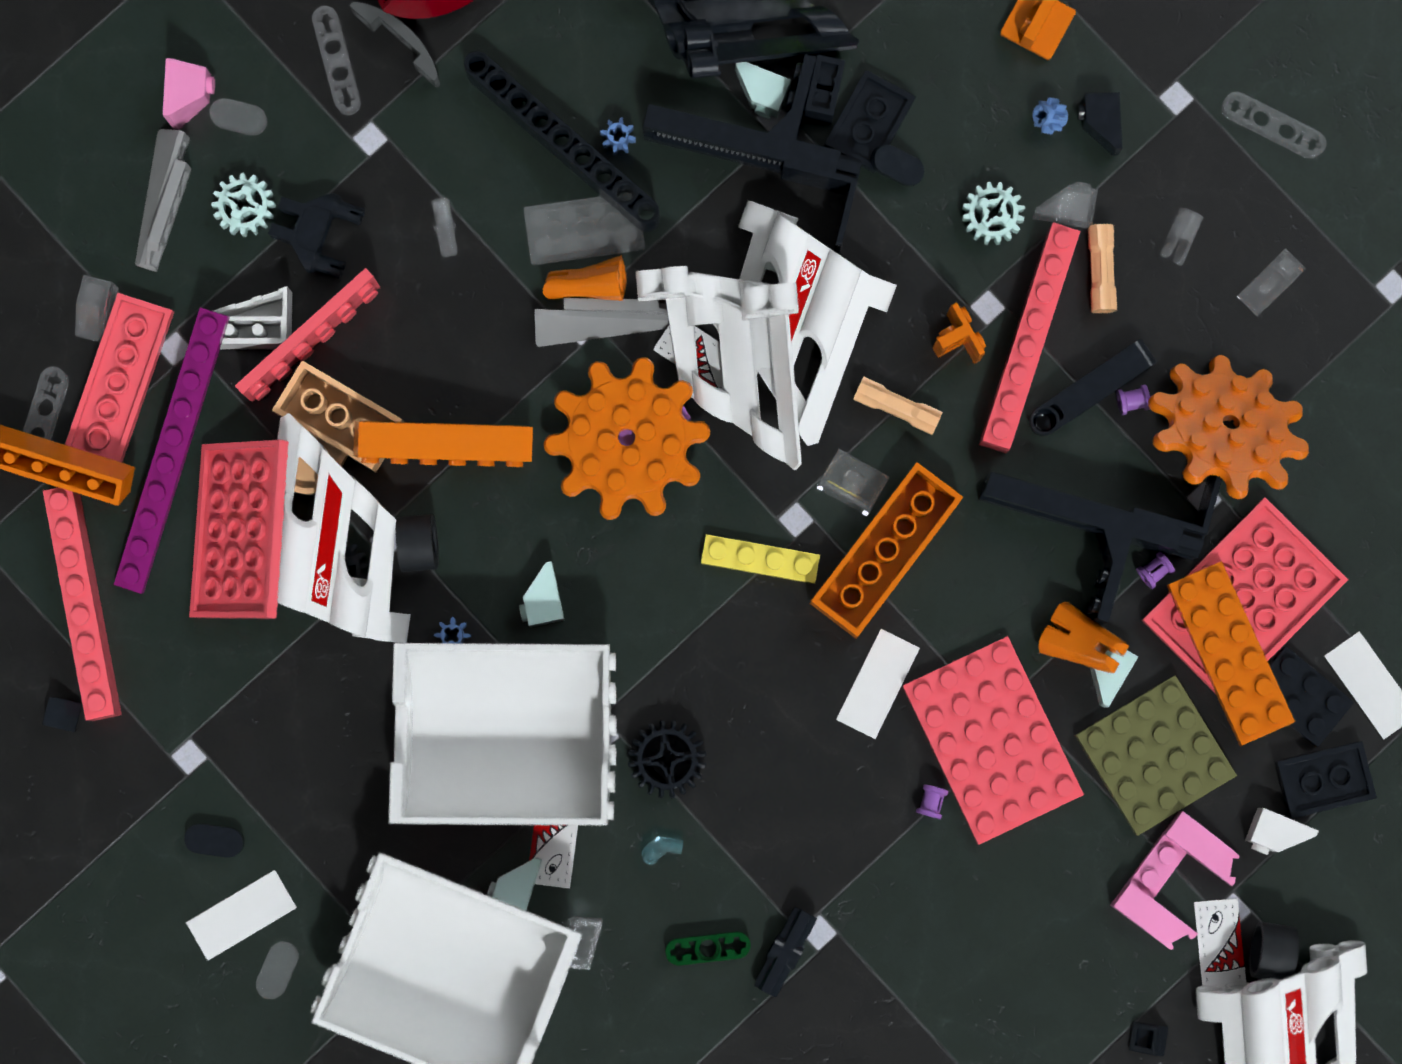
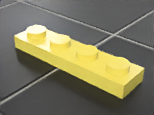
(760, 559)

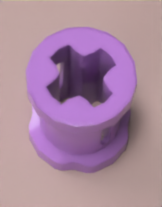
(1133, 399)
(1151, 578)
(932, 801)

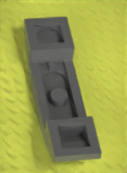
(374, 17)

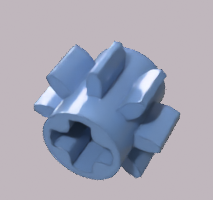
(1050, 115)
(612, 131)
(461, 635)

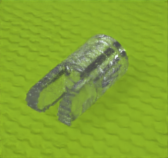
(1182, 231)

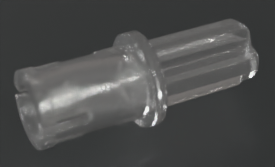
(444, 227)

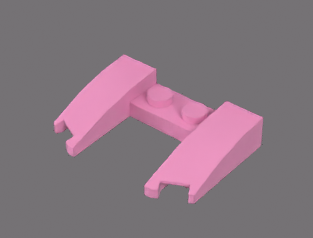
(1137, 896)

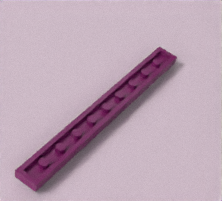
(171, 450)

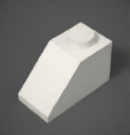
(1275, 832)

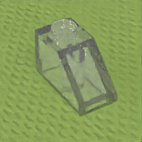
(1069, 206)
(1271, 282)
(94, 307)

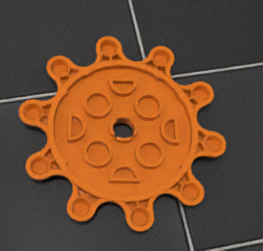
(1211, 447)
(631, 470)

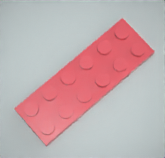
(316, 329)
(119, 377)

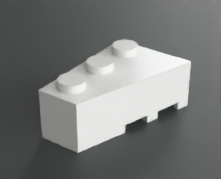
(259, 322)

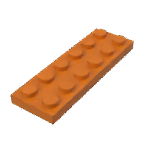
(1230, 653)

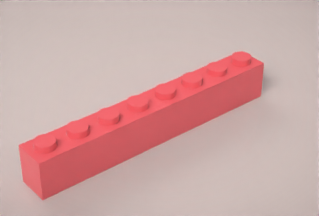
(1029, 338)
(82, 604)

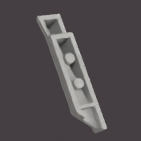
(164, 194)
(597, 319)

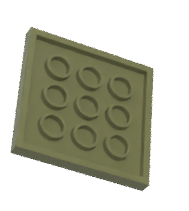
(1155, 755)

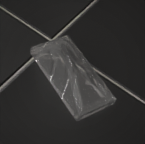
(590, 930)

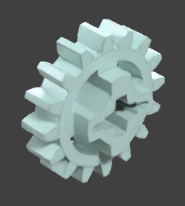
(248, 194)
(984, 206)

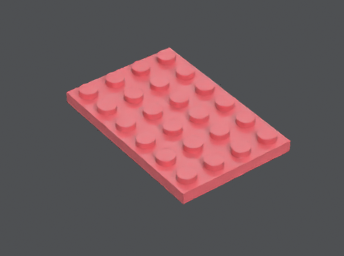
(239, 530)
(1275, 577)
(993, 740)

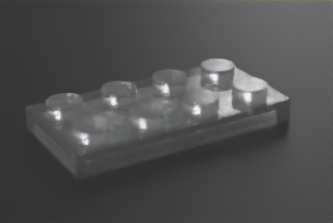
(579, 230)

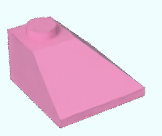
(185, 91)

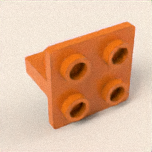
(1038, 25)
(960, 334)

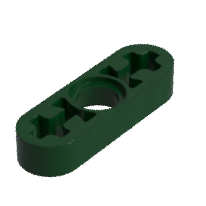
(729, 938)

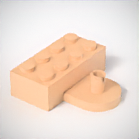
(329, 415)

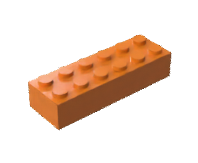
(886, 550)

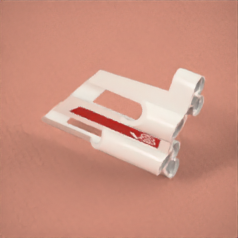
(830, 303)
(313, 551)

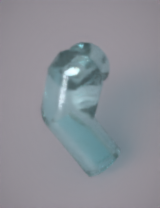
(658, 847)

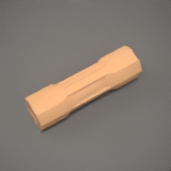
(1102, 268)
(916, 414)

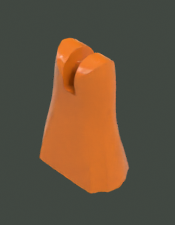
(598, 281)
(1080, 640)

